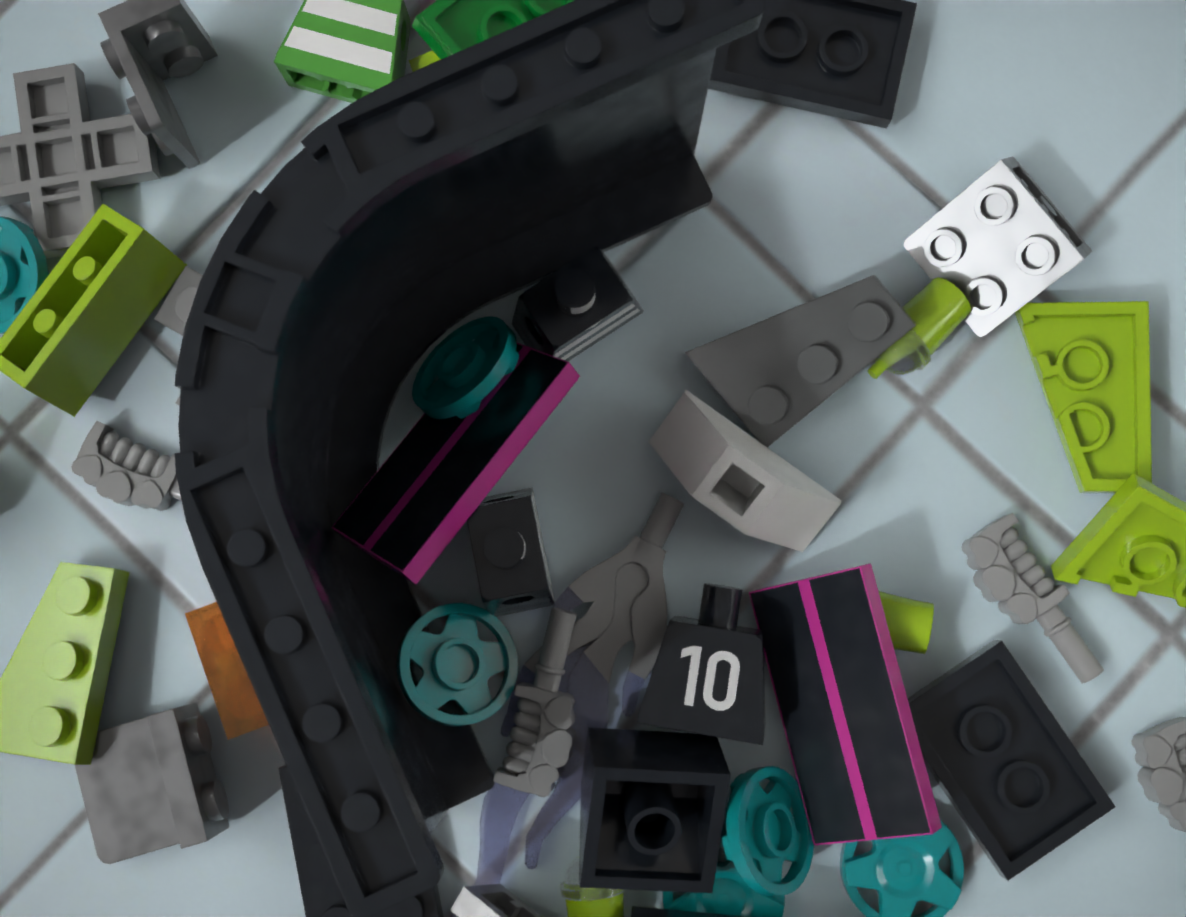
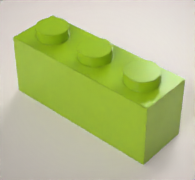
(88, 310)

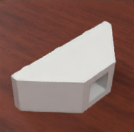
(741, 476)

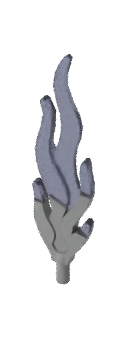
(626, 607)

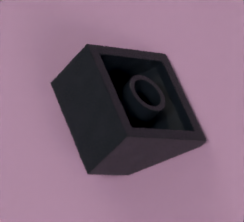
(651, 810)

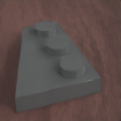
(802, 356)

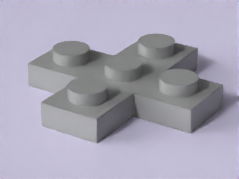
(65, 157)

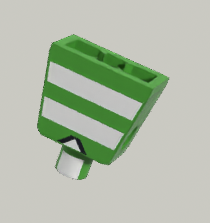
(345, 47)

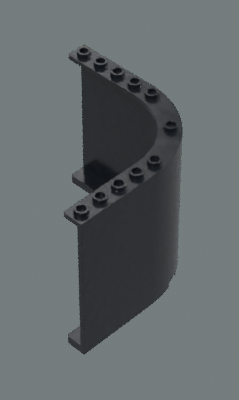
(321, 309)

